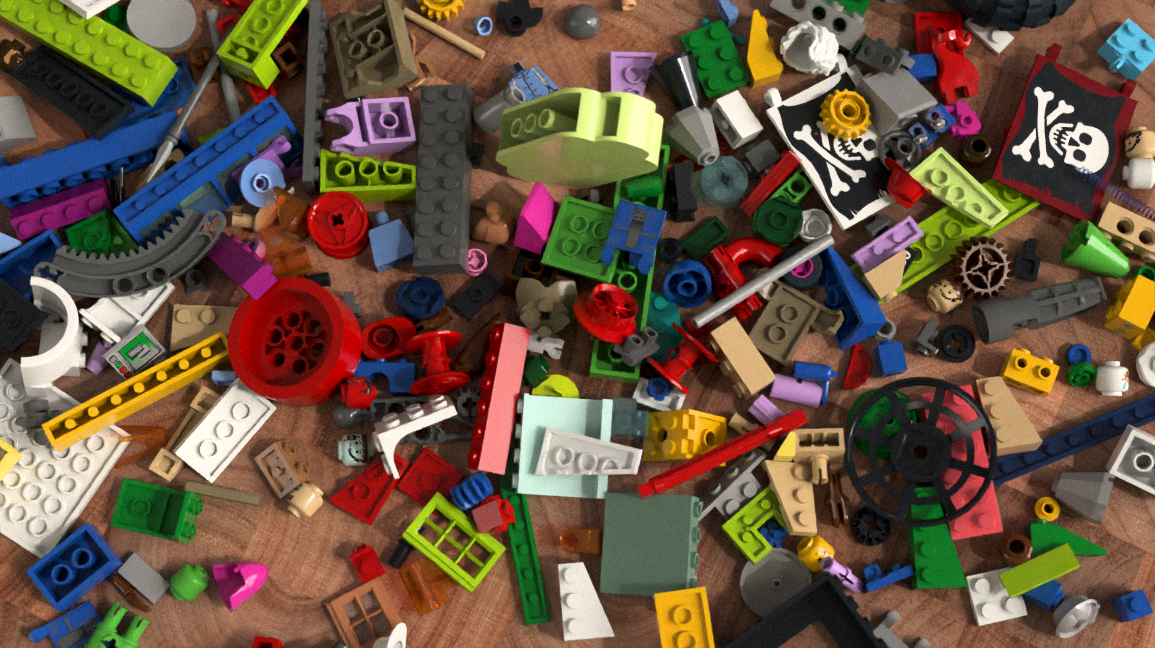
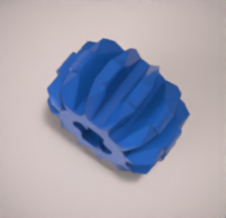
(471, 490)

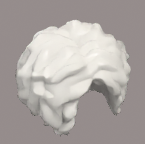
(810, 48)

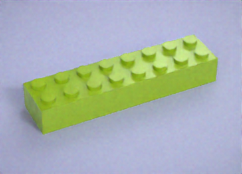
(93, 46)

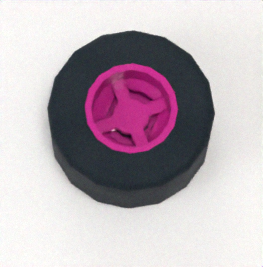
(805, 275)

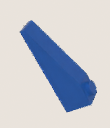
(847, 293)

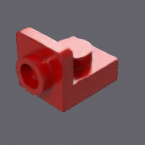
(366, 563)

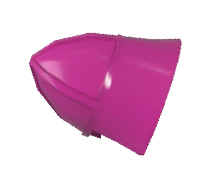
(238, 581)

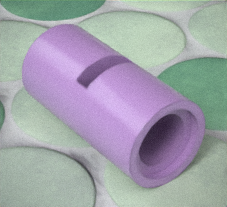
(800, 392)

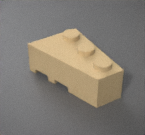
(1010, 424)

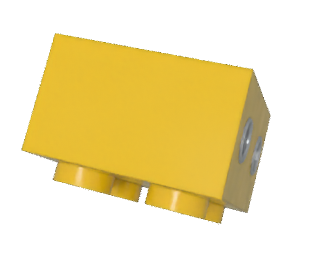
(1132, 308)

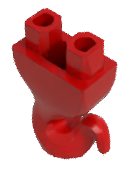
(953, 68)

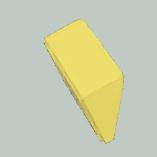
(787, 450)

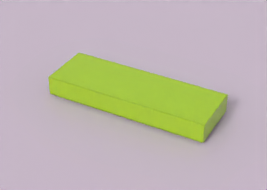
(1039, 571)

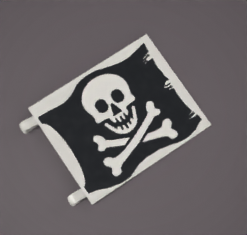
(842, 171)

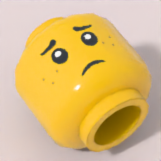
(812, 552)

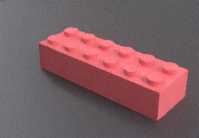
(985, 516)

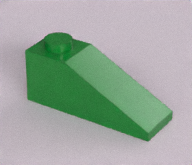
(1050, 536)

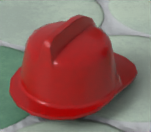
(903, 186)
(386, 337)

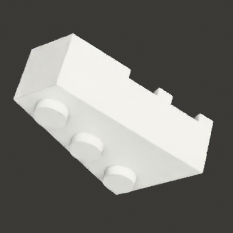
(580, 605)

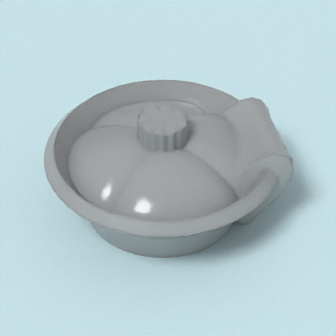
(1074, 615)

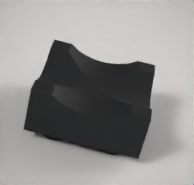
(682, 202)

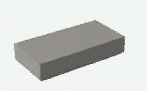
(144, 578)

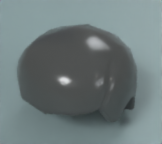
(582, 21)

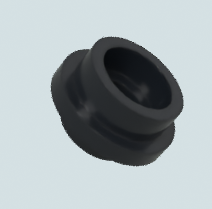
(662, 249)

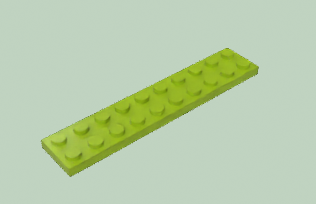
(950, 227)

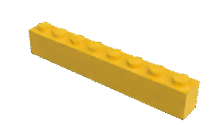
(137, 392)

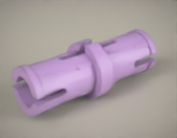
(850, 581)

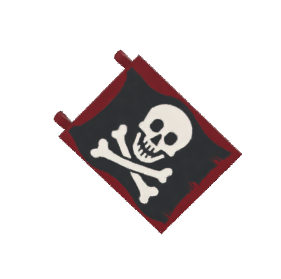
(1063, 123)

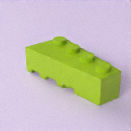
(367, 178)

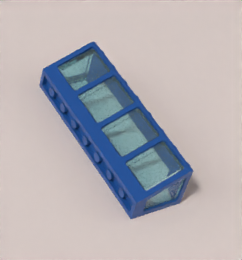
(205, 177)

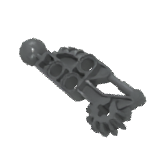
(350, 418)

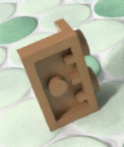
(283, 467)

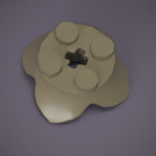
(545, 308)

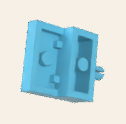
(1128, 50)

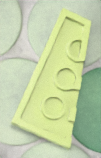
(958, 189)

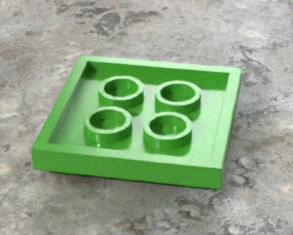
(579, 240)

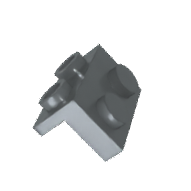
(883, 57)

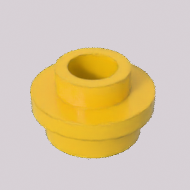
(1040, 512)

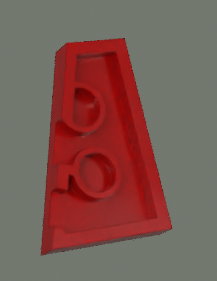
(370, 490)

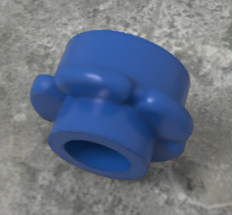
(658, 382)

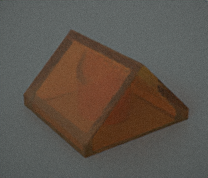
(292, 214)

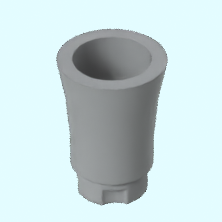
(489, 113)

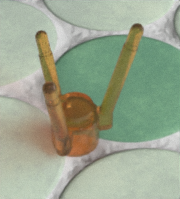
(153, 436)

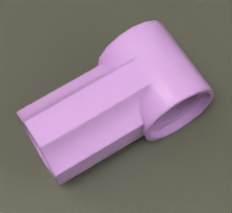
(766, 412)

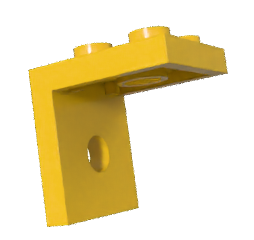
(685, 435)

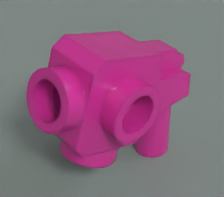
(966, 120)

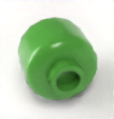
(188, 582)

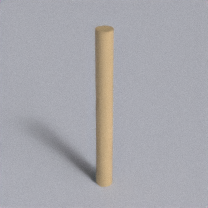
(443, 33)

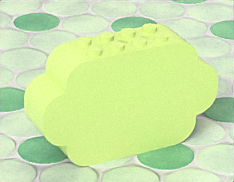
(580, 138)

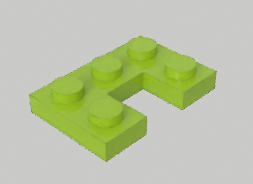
(744, 524)

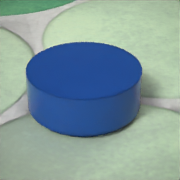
(1077, 353)

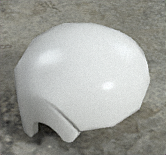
(815, 225)

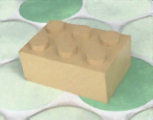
(739, 359)

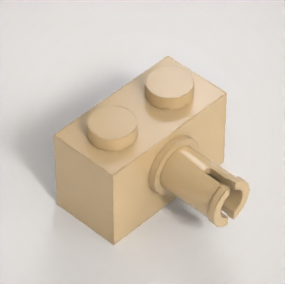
(819, 449)

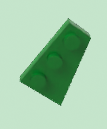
(92, 234)

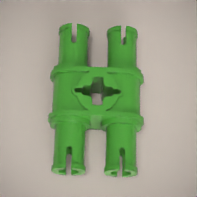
(107, 630)

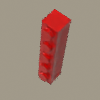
(770, 182)

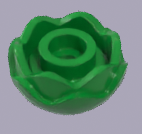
(1081, 374)

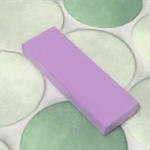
(887, 244)

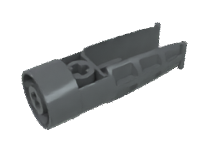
(1041, 307)

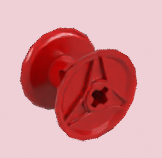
(339, 225)
(689, 351)
(435, 362)

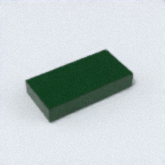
(705, 239)

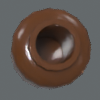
(1015, 550)

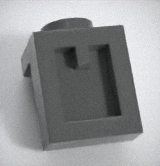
(927, 333)

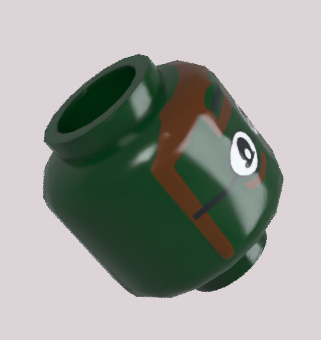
(535, 370)

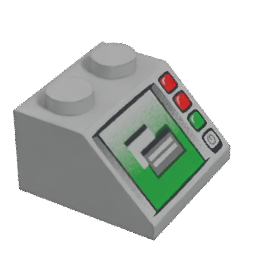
(136, 353)

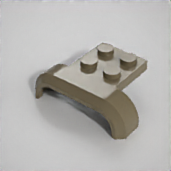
(788, 321)

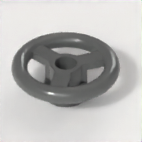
(901, 149)

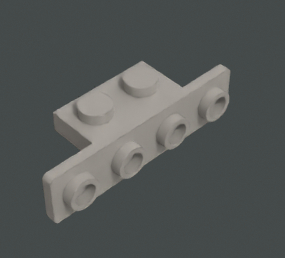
(734, 488)

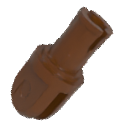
(434, 322)
(836, 497)

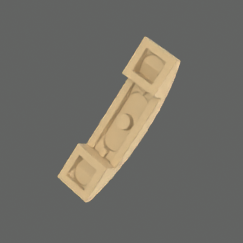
(166, 462)

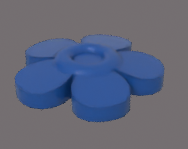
(773, 534)

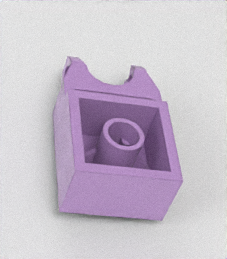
(374, 126)

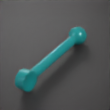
(740, 40)

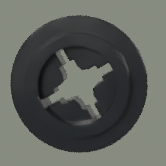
(960, 334)
(860, 531)

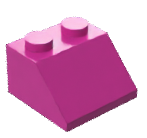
(536, 220)

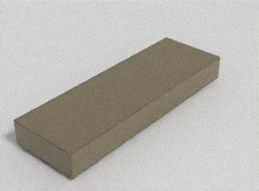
(224, 494)

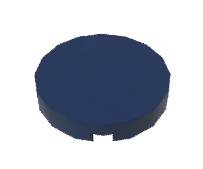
(420, 298)

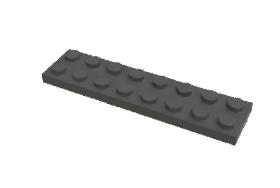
(314, 92)

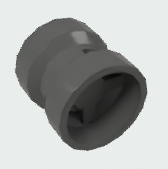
(36, 413)

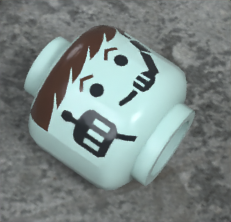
(355, 449)

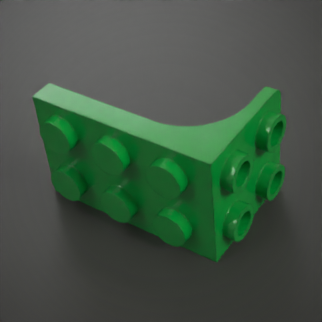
(157, 511)

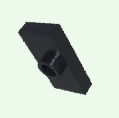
(477, 295)

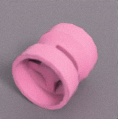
(475, 258)

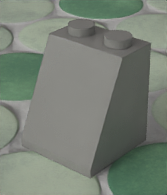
(895, 100)

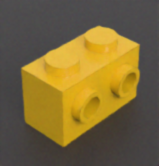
(1029, 372)

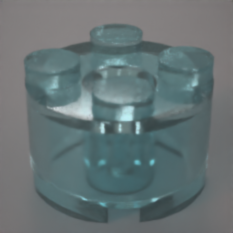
(726, 170)

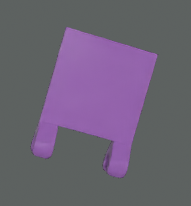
(279, 145)

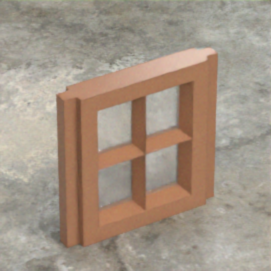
(364, 614)

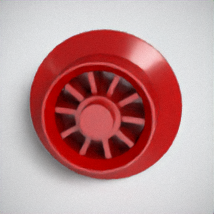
(606, 313)

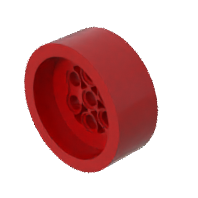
(257, 355)

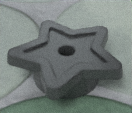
(189, 278)

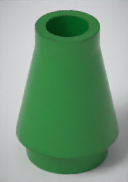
(645, 187)

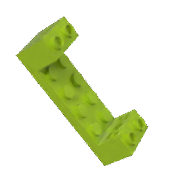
(255, 37)

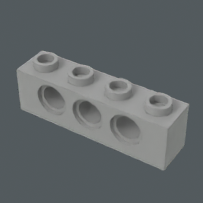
(854, 22)

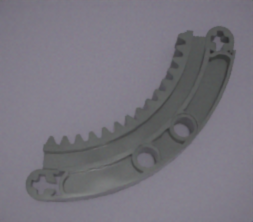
(102, 275)

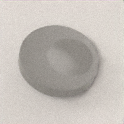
(161, 23)
(772, 580)

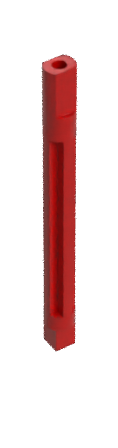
(722, 454)

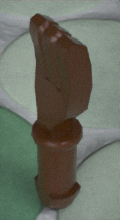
(127, 591)

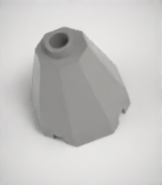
(694, 135)
(1084, 493)

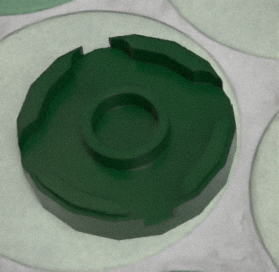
(778, 220)

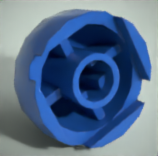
(687, 283)

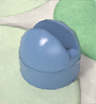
(483, 29)

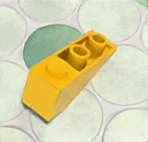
(760, 57)

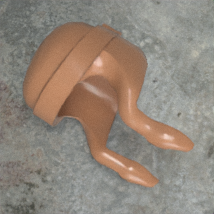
(496, 226)

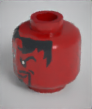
(357, 392)

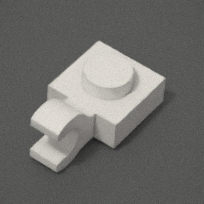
(539, 344)

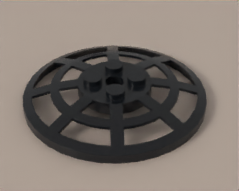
(916, 435)

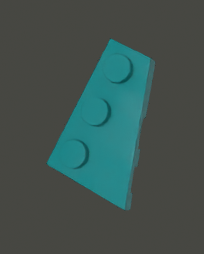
(660, 318)

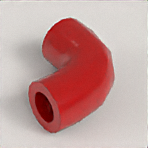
(753, 250)

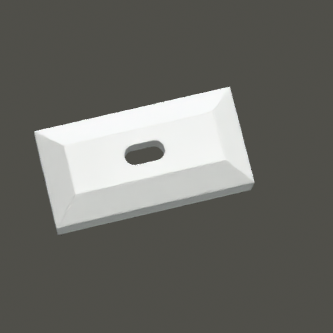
(671, 402)

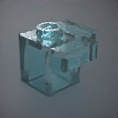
(626, 421)

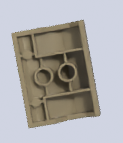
(373, 50)

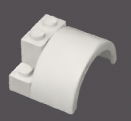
(59, 343)

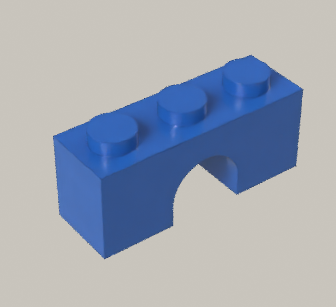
(399, 374)

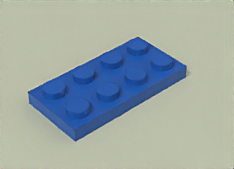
(172, 98)

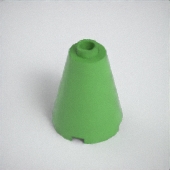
(1093, 252)

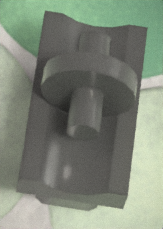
(638, 346)

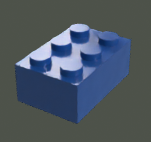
(75, 567)

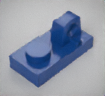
(875, 579)

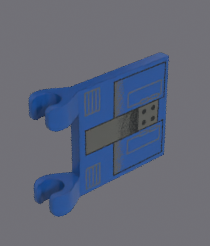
(636, 231)
(70, 629)

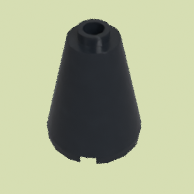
(679, 80)

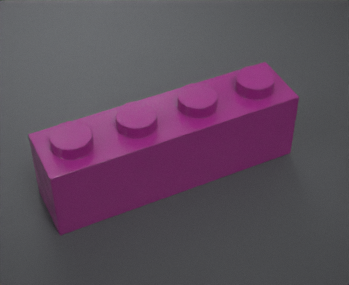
(60, 208)
(242, 265)

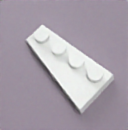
(581, 455)

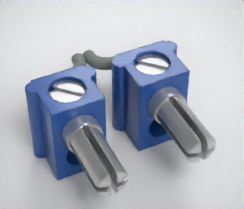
(928, 135)

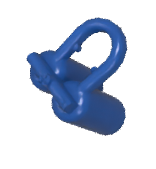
(814, 372)

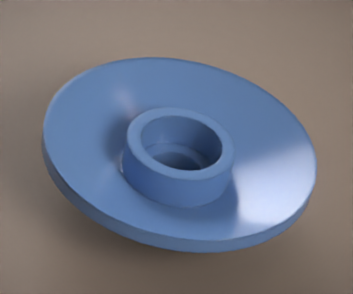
(269, 177)

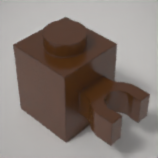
(199, 61)

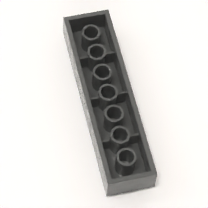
(444, 180)

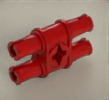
(728, 278)

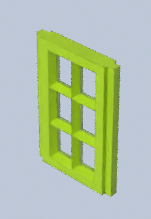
(440, 559)

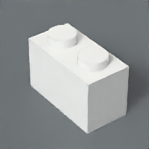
(735, 119)

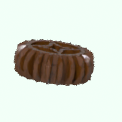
(986, 285)

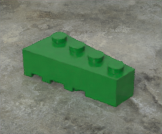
(932, 549)

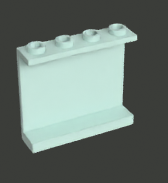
(572, 415)

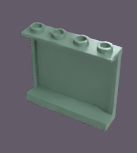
(649, 543)

